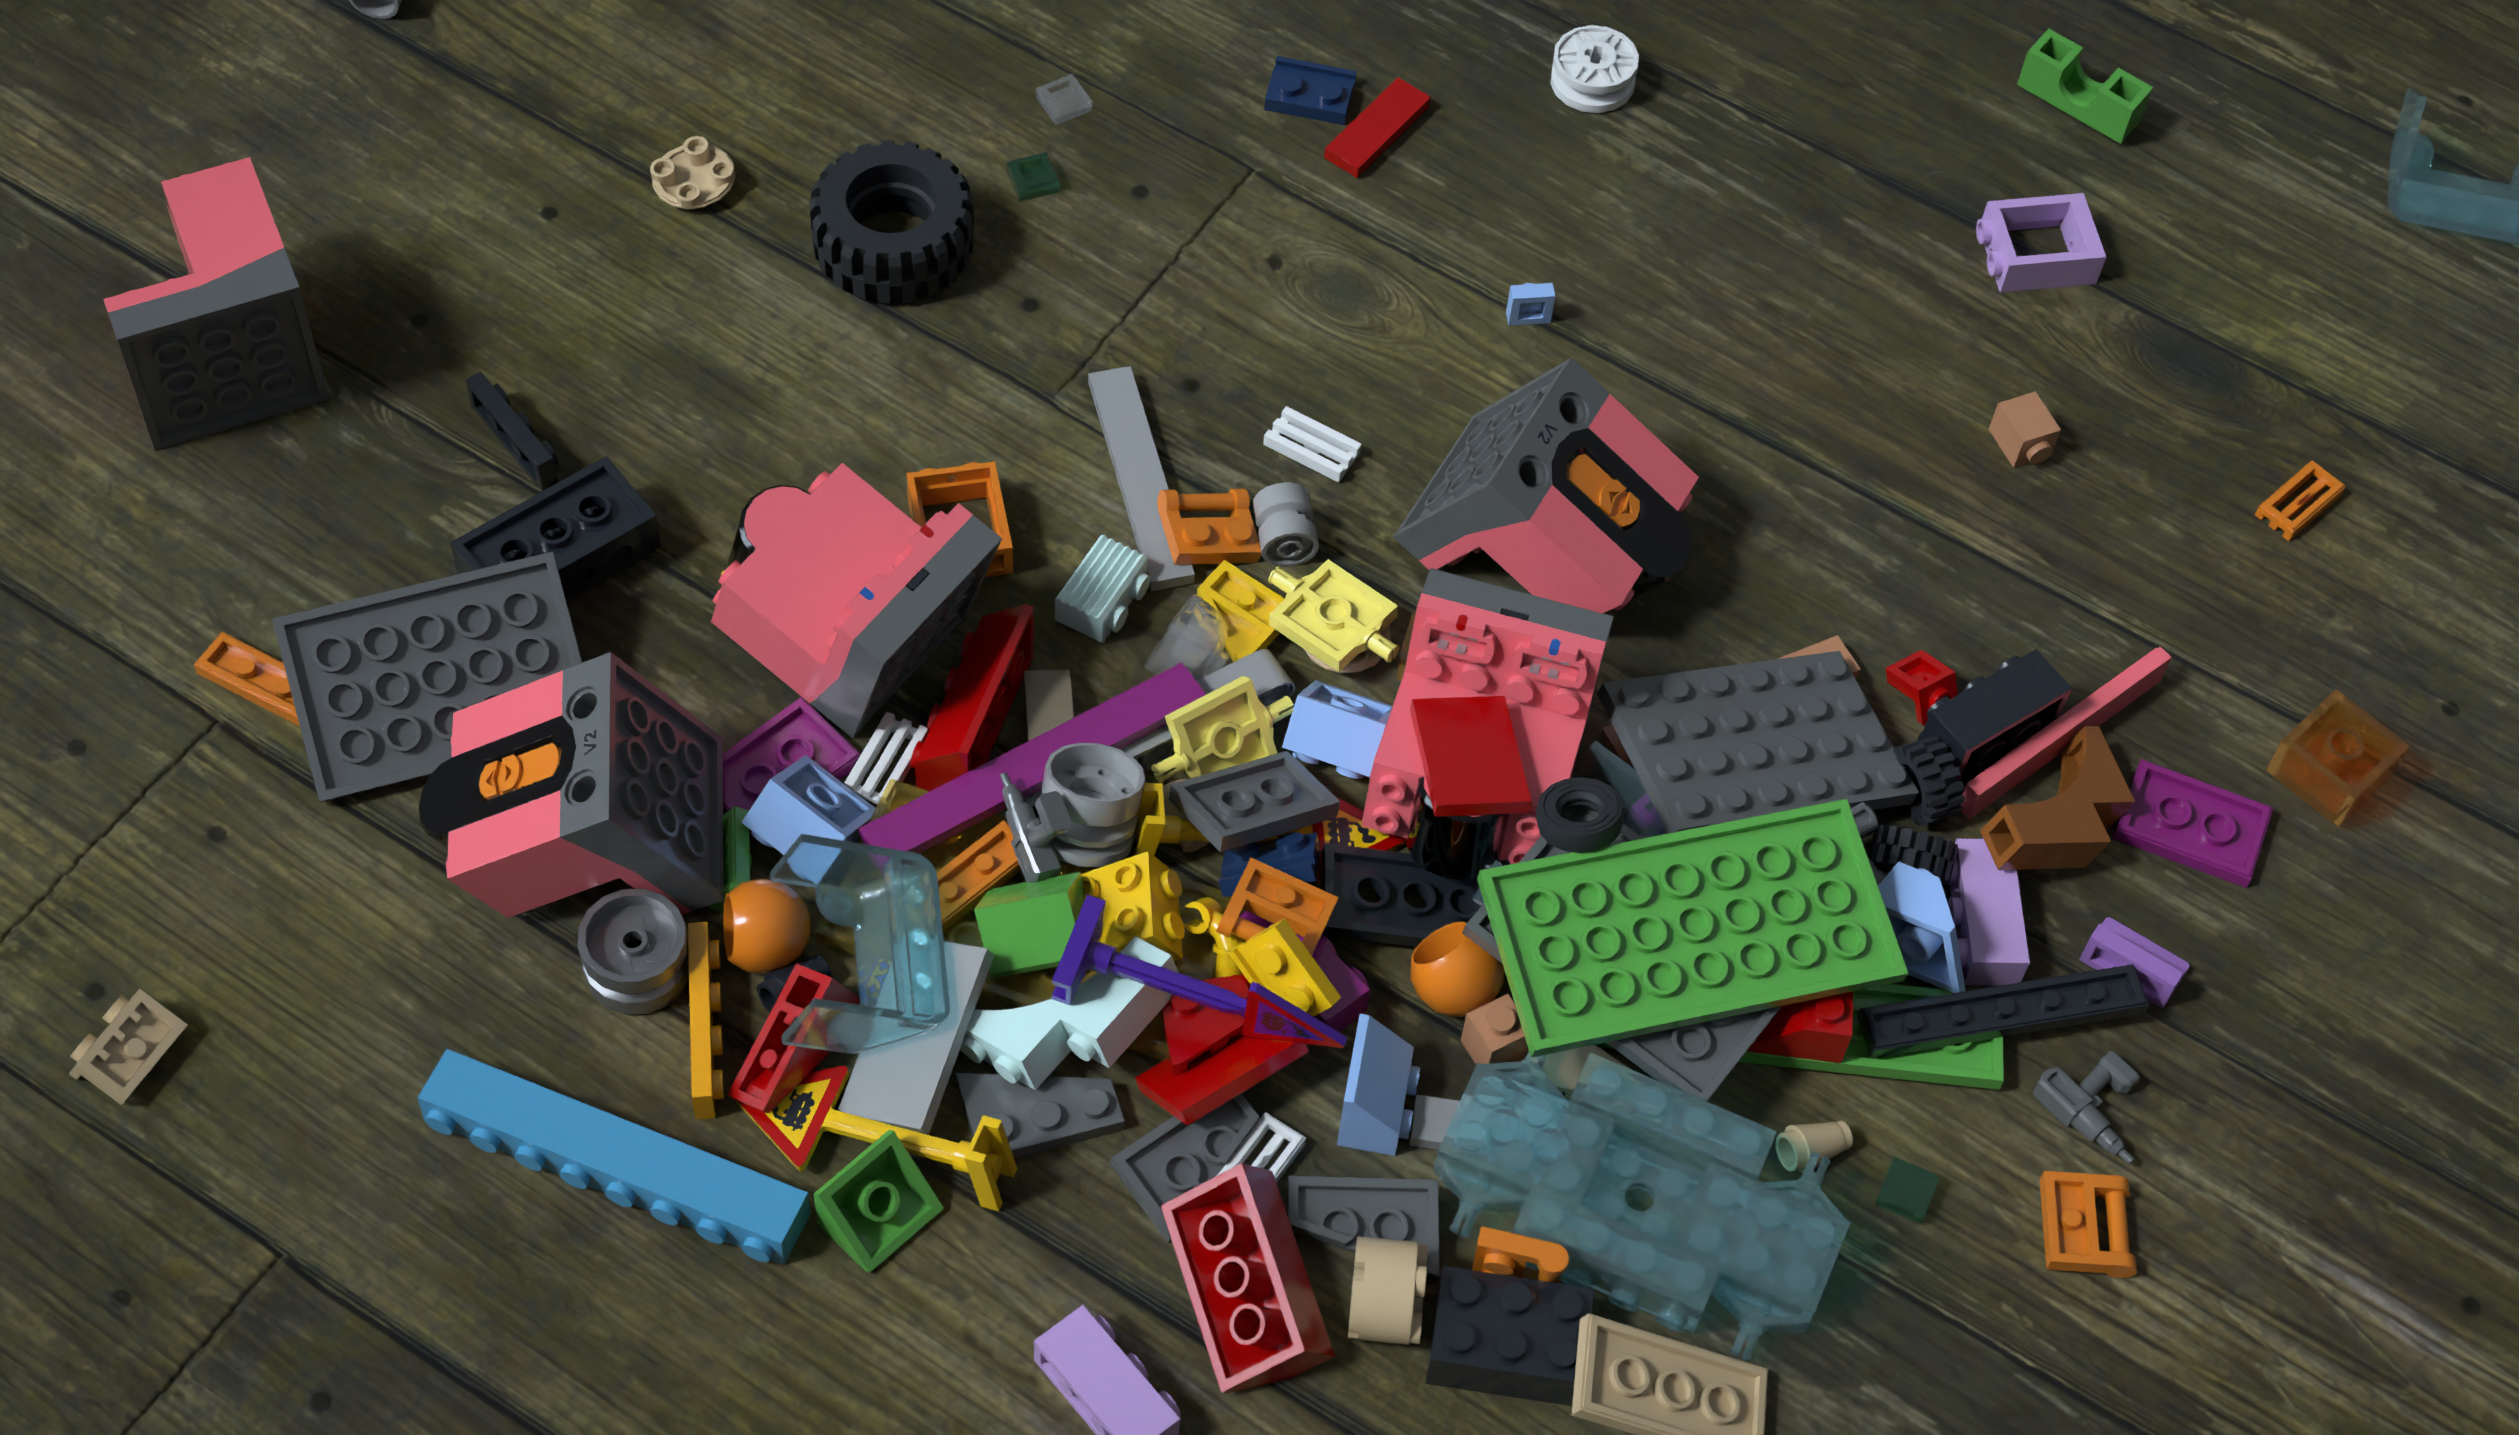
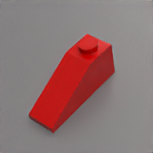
(776, 1068)

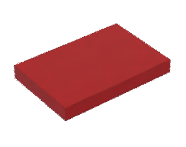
(1470, 756)
(1217, 1076)

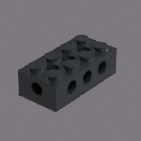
(587, 521)

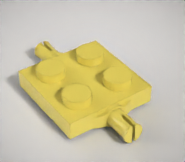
(1333, 615)
(1221, 731)

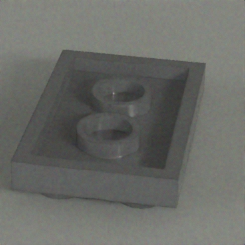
(1253, 801)

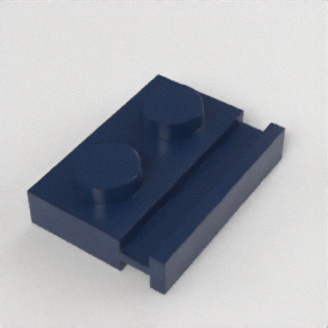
(1310, 90)
(1290, 853)

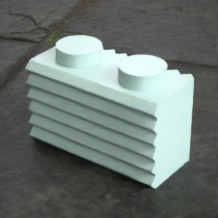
(1102, 589)

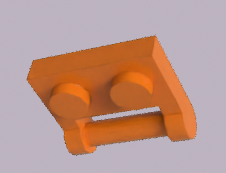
(1209, 538)
(1274, 897)
(2072, 1227)
(1508, 1252)

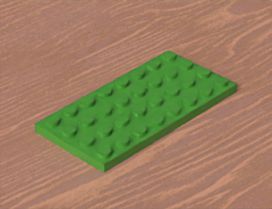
(1690, 927)

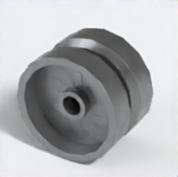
(634, 951)

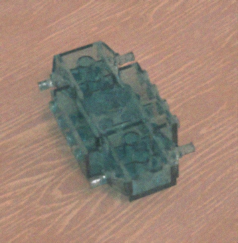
(1710, 1222)

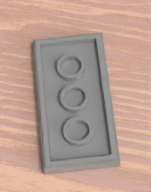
(908, 1078)

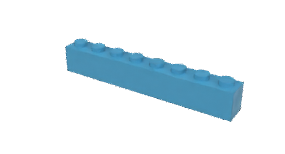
(614, 1157)

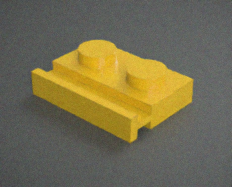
(1286, 968)

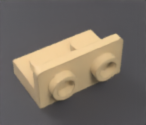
(129, 1047)

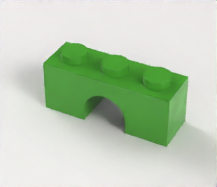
(2056, 76)

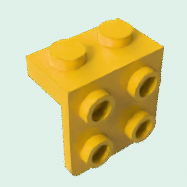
(1139, 903)

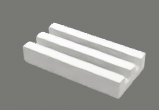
(1316, 439)
(901, 731)
(1282, 1132)

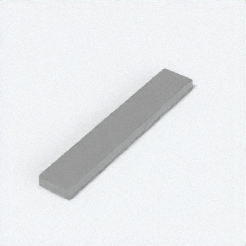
(1136, 471)

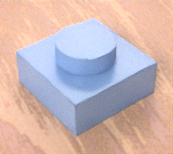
(1530, 304)

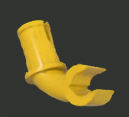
(1212, 914)

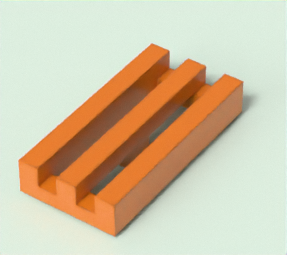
(2281, 519)

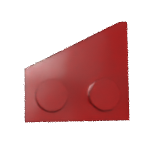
(1196, 1028)

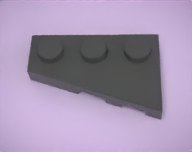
(1044, 1118)
(1182, 1156)

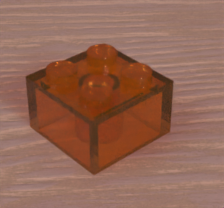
(2337, 758)

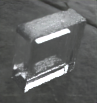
(1063, 99)

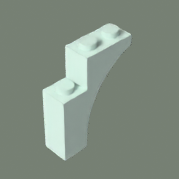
(1097, 1025)

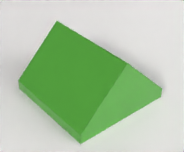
(1029, 923)
(876, 1202)

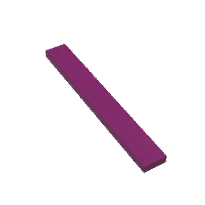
(979, 791)

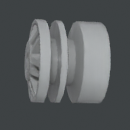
(1102, 798)

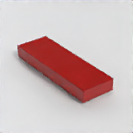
(1377, 127)

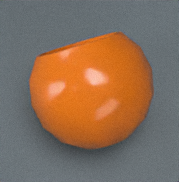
(764, 926)
(1454, 972)

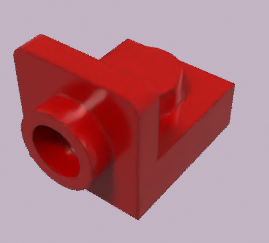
(1923, 681)

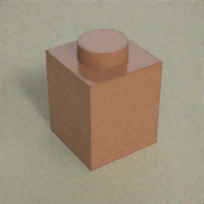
(2024, 430)
(1495, 1033)

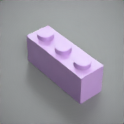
(1987, 917)
(1101, 1380)

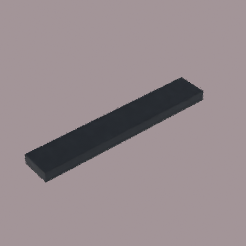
(2002, 1011)

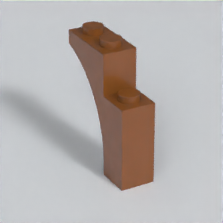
(2072, 824)

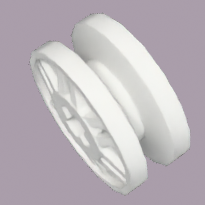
(1594, 69)

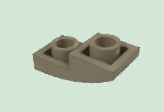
(1046, 700)

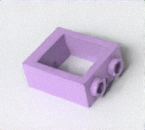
(2072, 268)

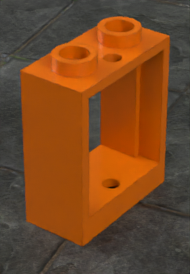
(968, 483)

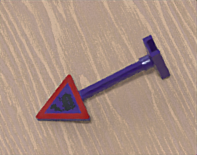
(1263, 1011)

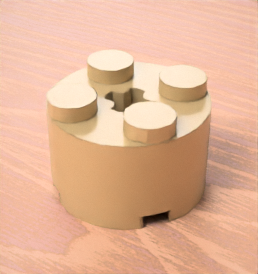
(1388, 1290)

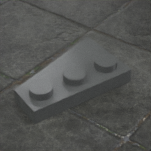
(1384, 1208)

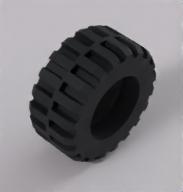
(889, 181)

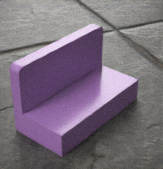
(2118, 945)

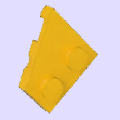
(1244, 608)

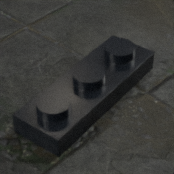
(513, 431)

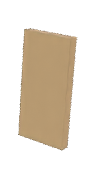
(1663, 1385)

